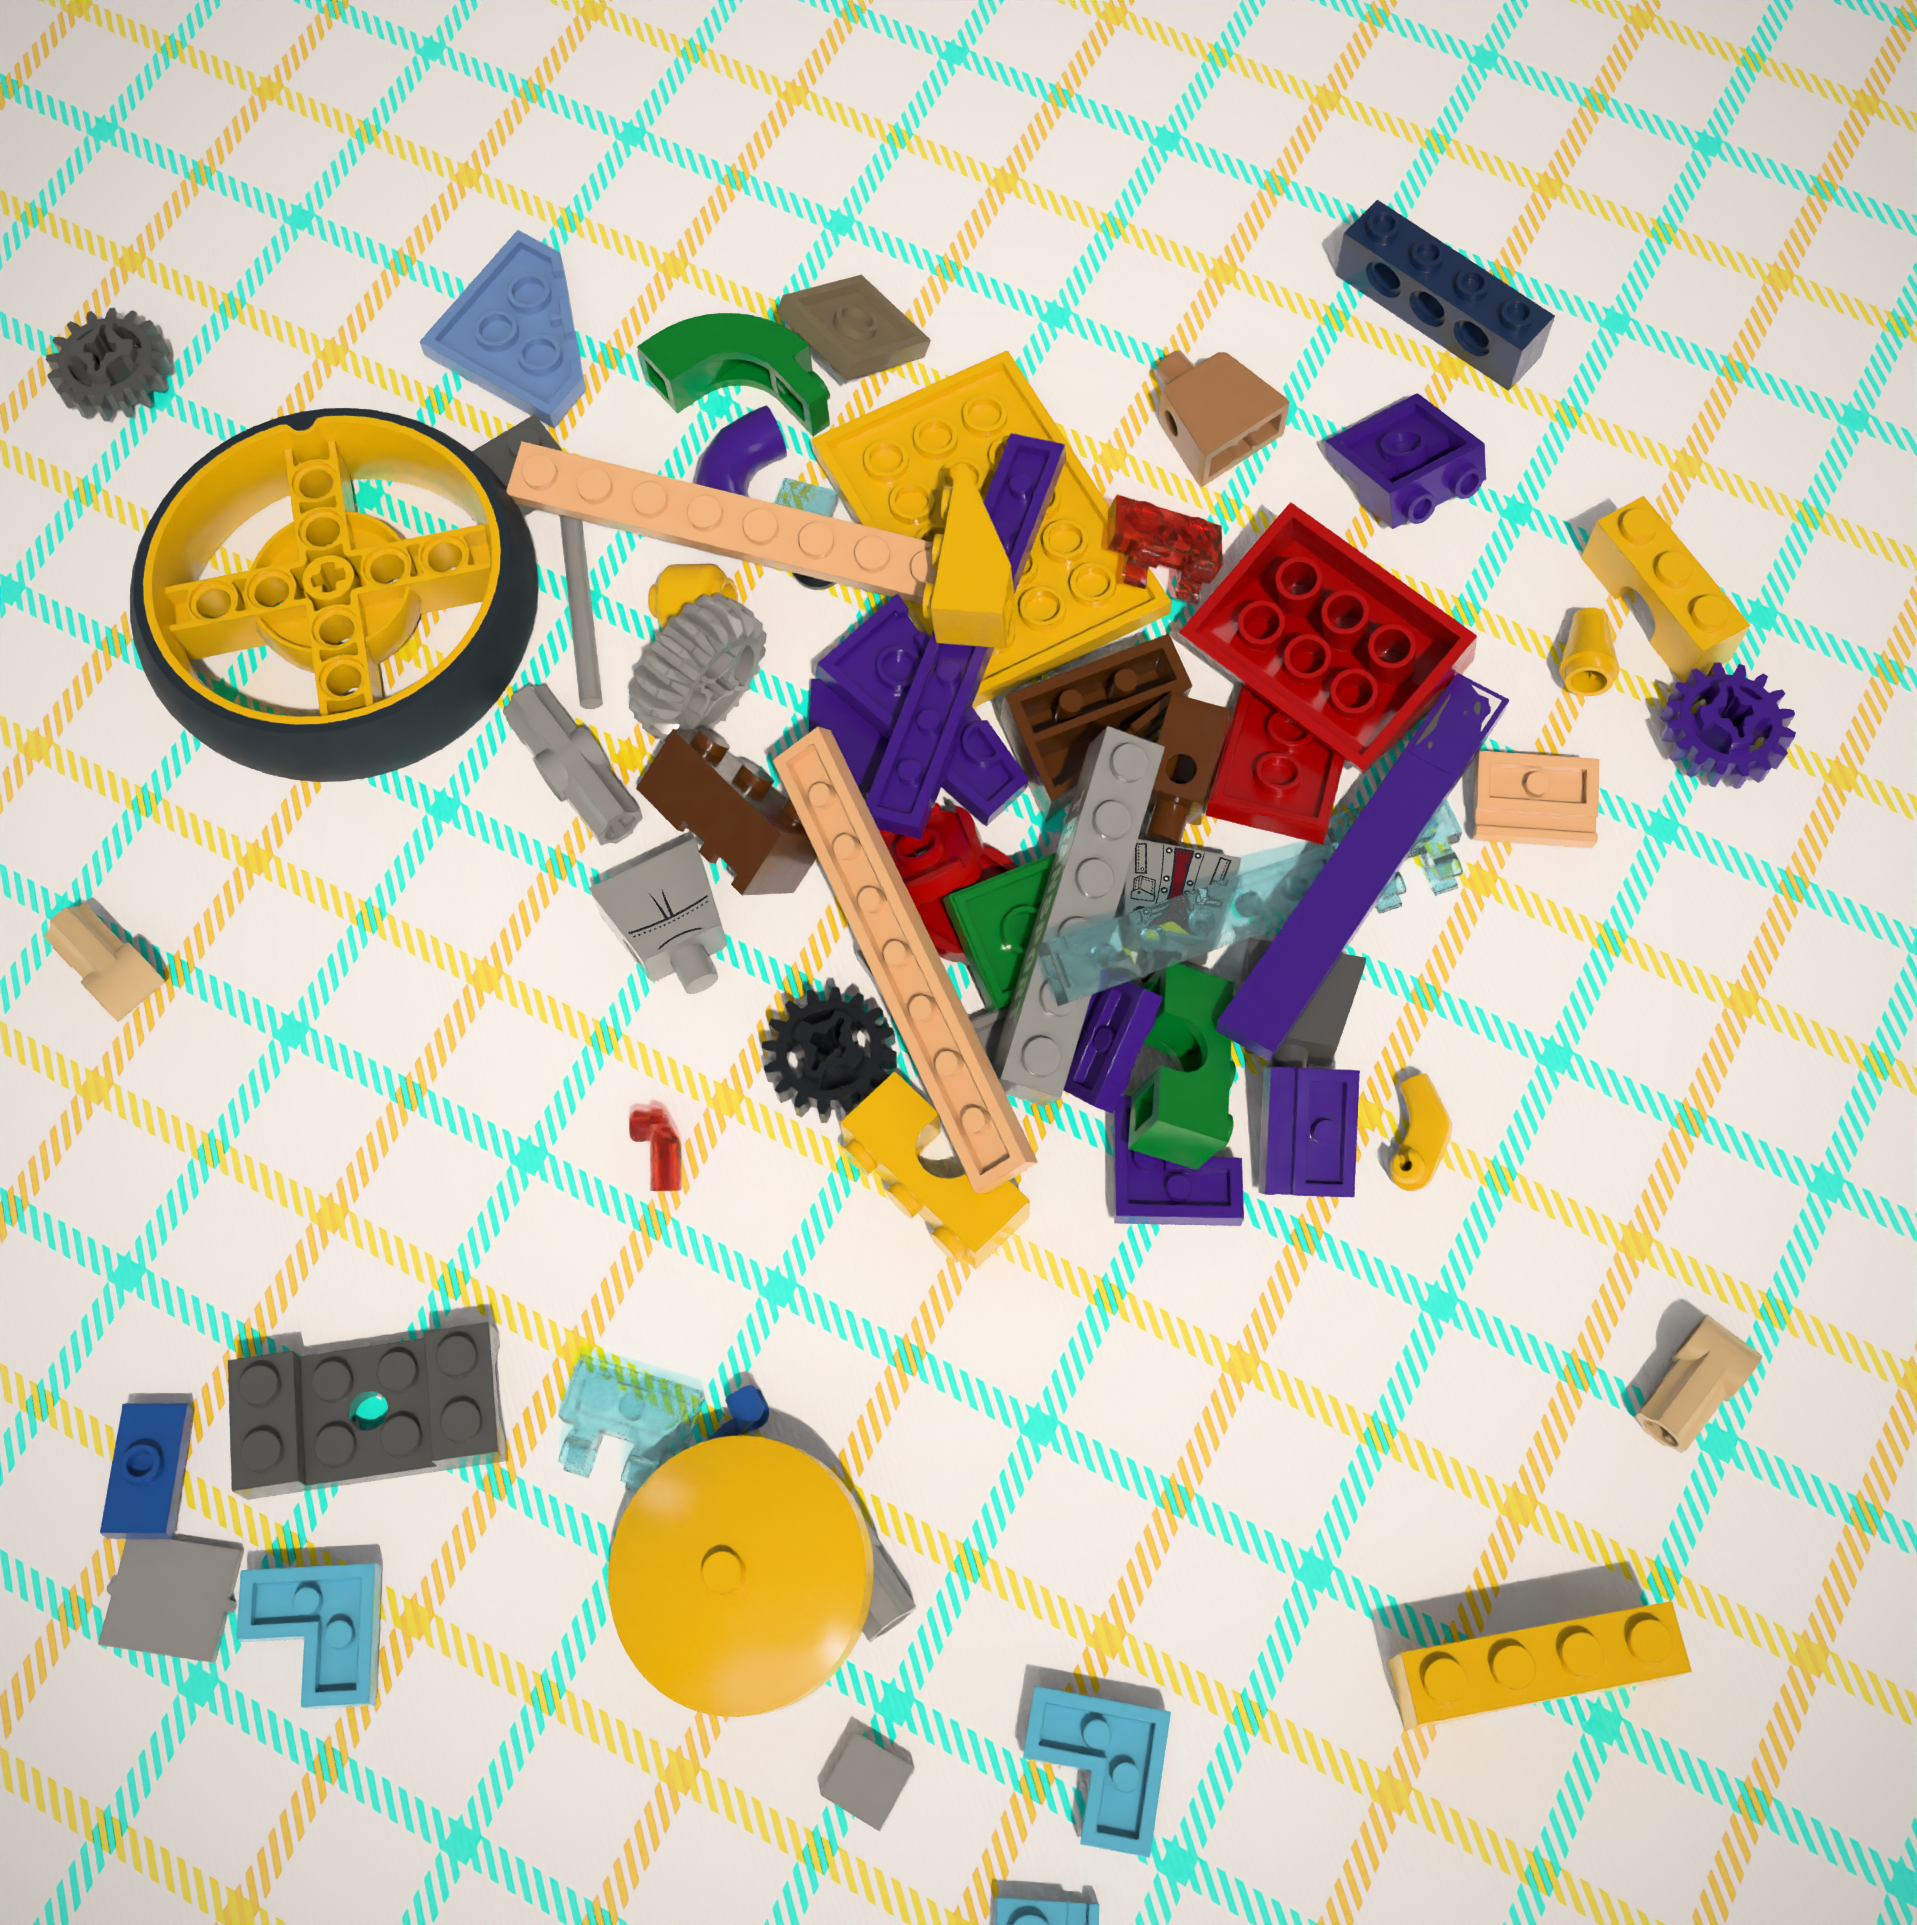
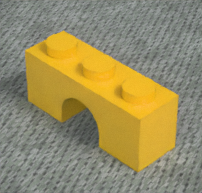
(1690, 611)
(889, 1137)

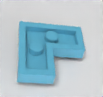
(334, 1615)
(1120, 1748)

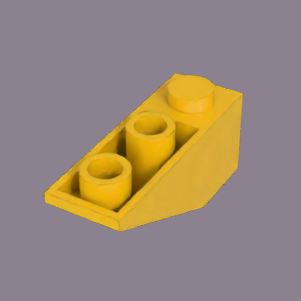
(974, 576)

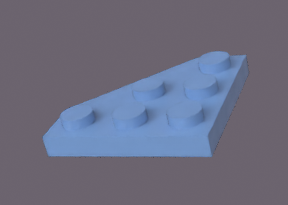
(515, 331)

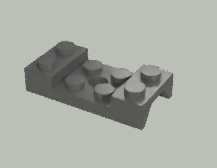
(298, 1413)

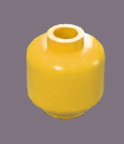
(685, 584)

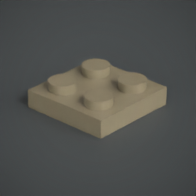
(853, 327)

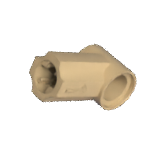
(109, 969)
(1706, 1371)

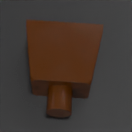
(1193, 745)

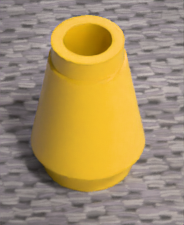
(1589, 654)

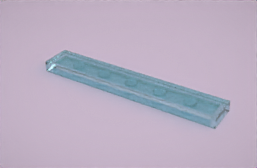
(1178, 927)

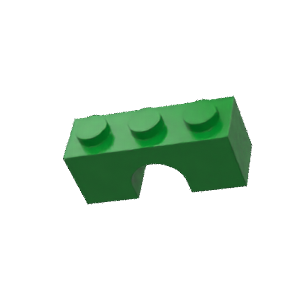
(1186, 1110)

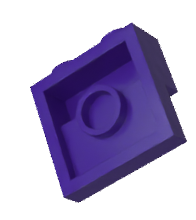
(1409, 460)

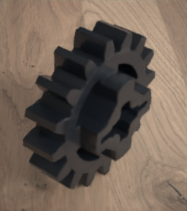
(821, 1029)

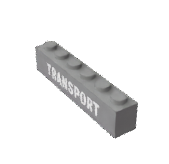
(1079, 893)

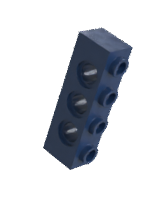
(1443, 295)

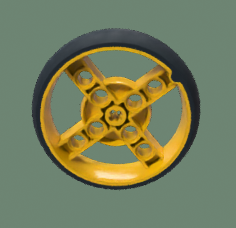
(333, 592)

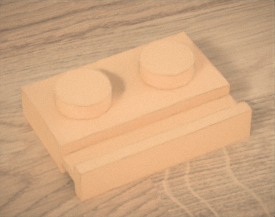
(1536, 799)

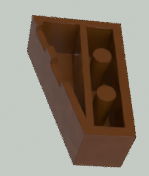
(1062, 715)
(731, 811)

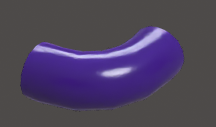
(741, 452)

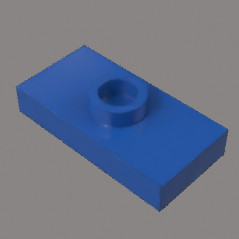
(147, 1471)

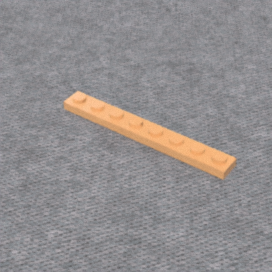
(722, 522)
(904, 962)

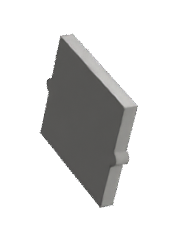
(171, 1598)

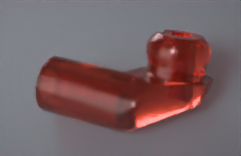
(665, 1147)

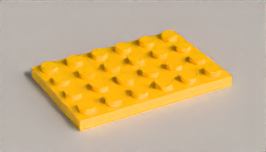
(893, 479)

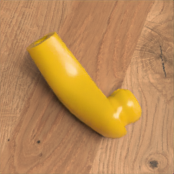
(1426, 1138)

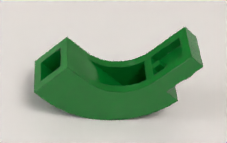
(735, 351)

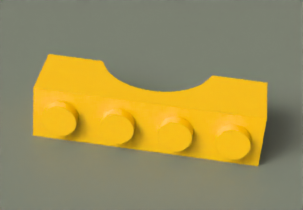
(1539, 1665)

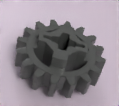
(109, 364)

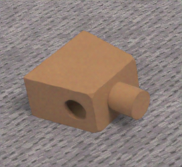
(1217, 412)

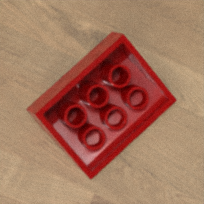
(1330, 638)

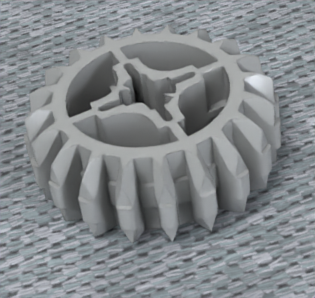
(697, 667)

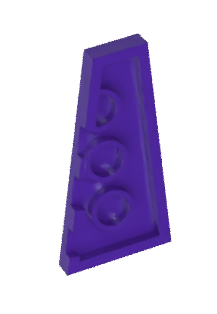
(874, 676)

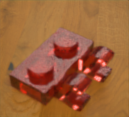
(1165, 538)

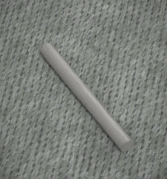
(581, 613)

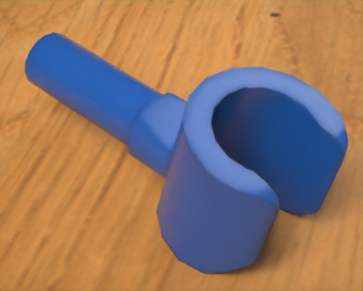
(747, 1410)

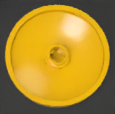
(740, 1576)

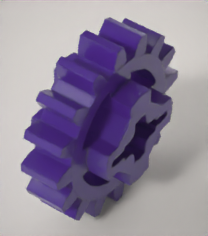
(1726, 726)

